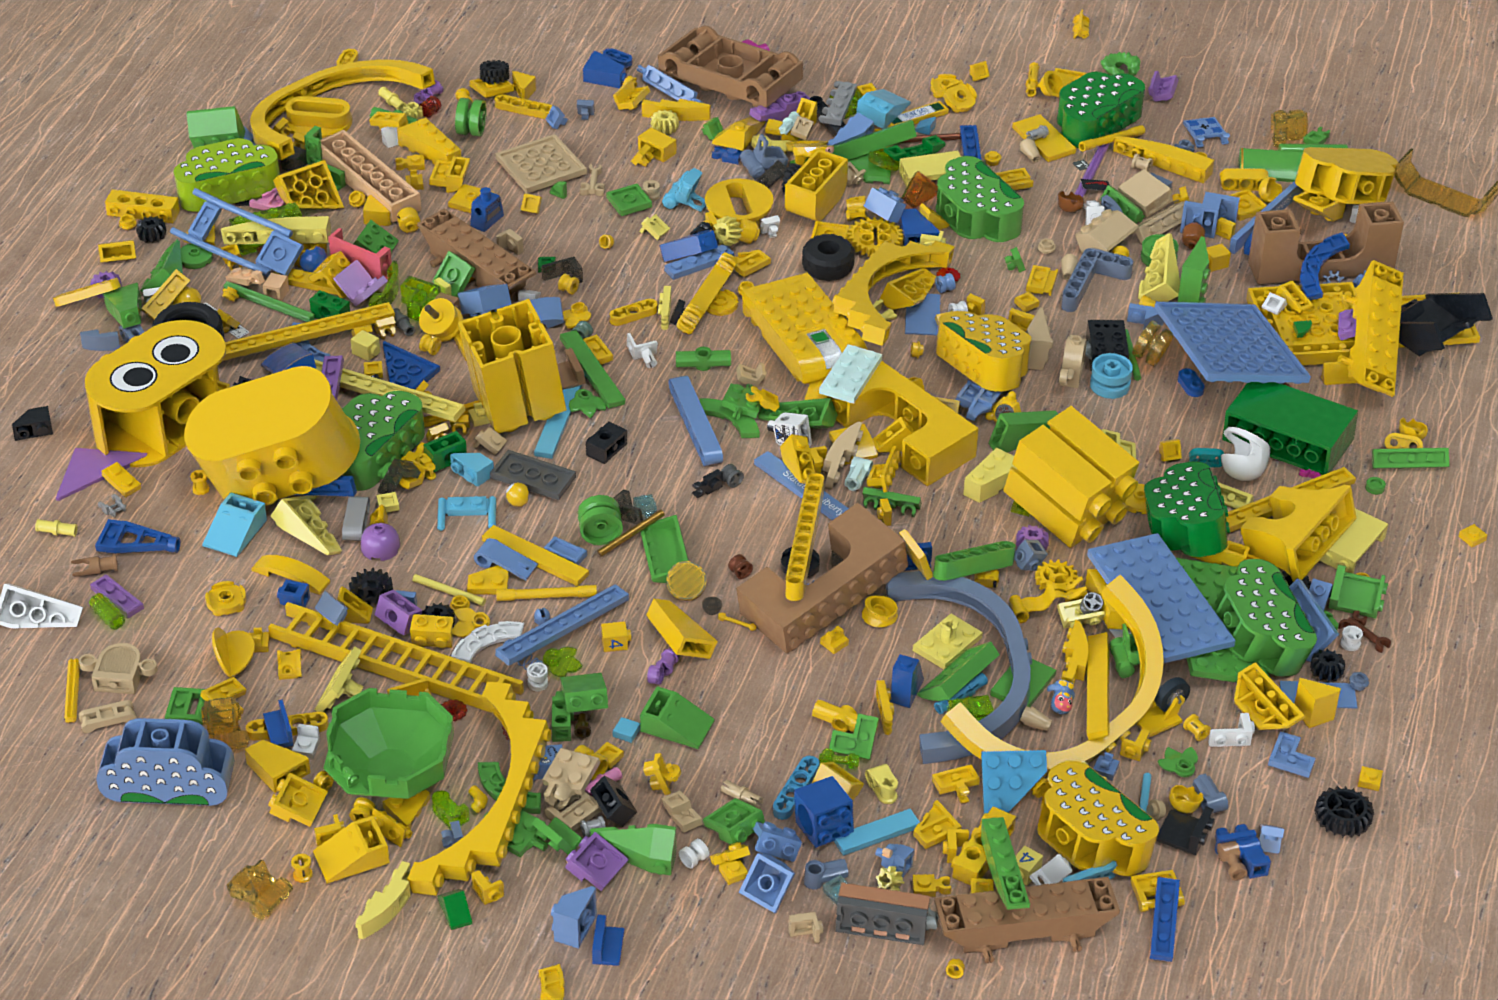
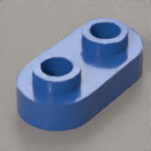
(619, 56)
(1191, 382)

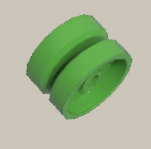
(470, 117)
(599, 519)

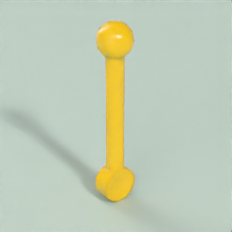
(722, 616)

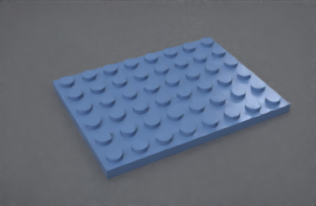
(1232, 342)

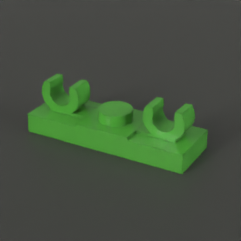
(1127, 207)
(894, 499)

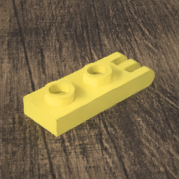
(664, 307)

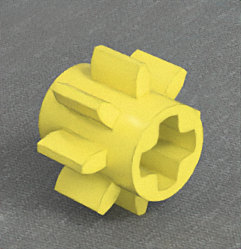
(413, 110)
(890, 879)

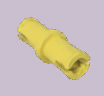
(391, 98)
(56, 527)

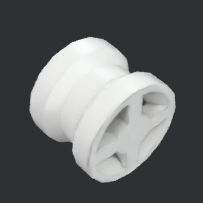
(961, 306)
(1351, 638)

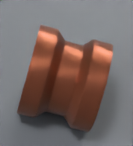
(740, 566)

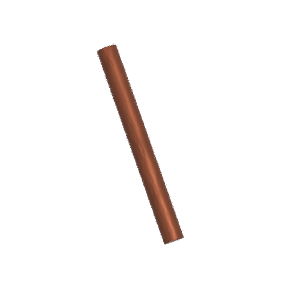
(950, 136)

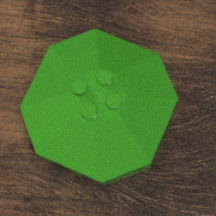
(388, 743)

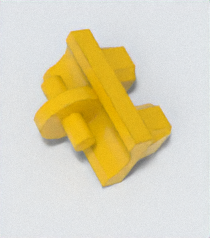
(663, 773)

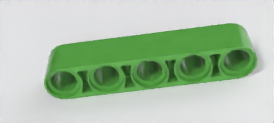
(974, 560)

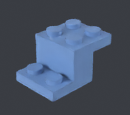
(1210, 211)

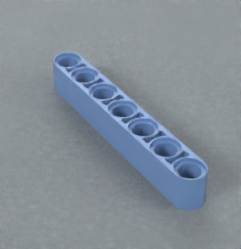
(695, 420)

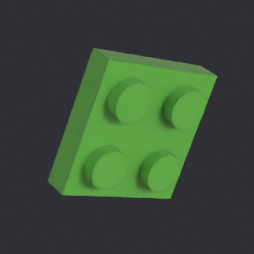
(629, 199)
(455, 272)

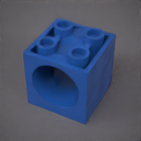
(823, 811)

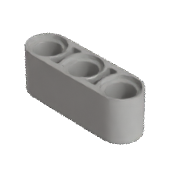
(355, 518)

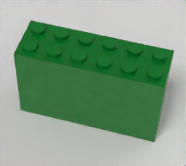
(1294, 423)

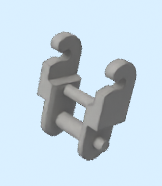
(108, 509)

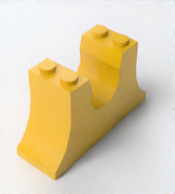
(1301, 527)

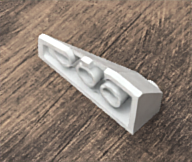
(35, 610)

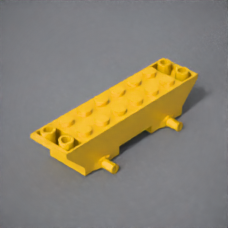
(1377, 329)

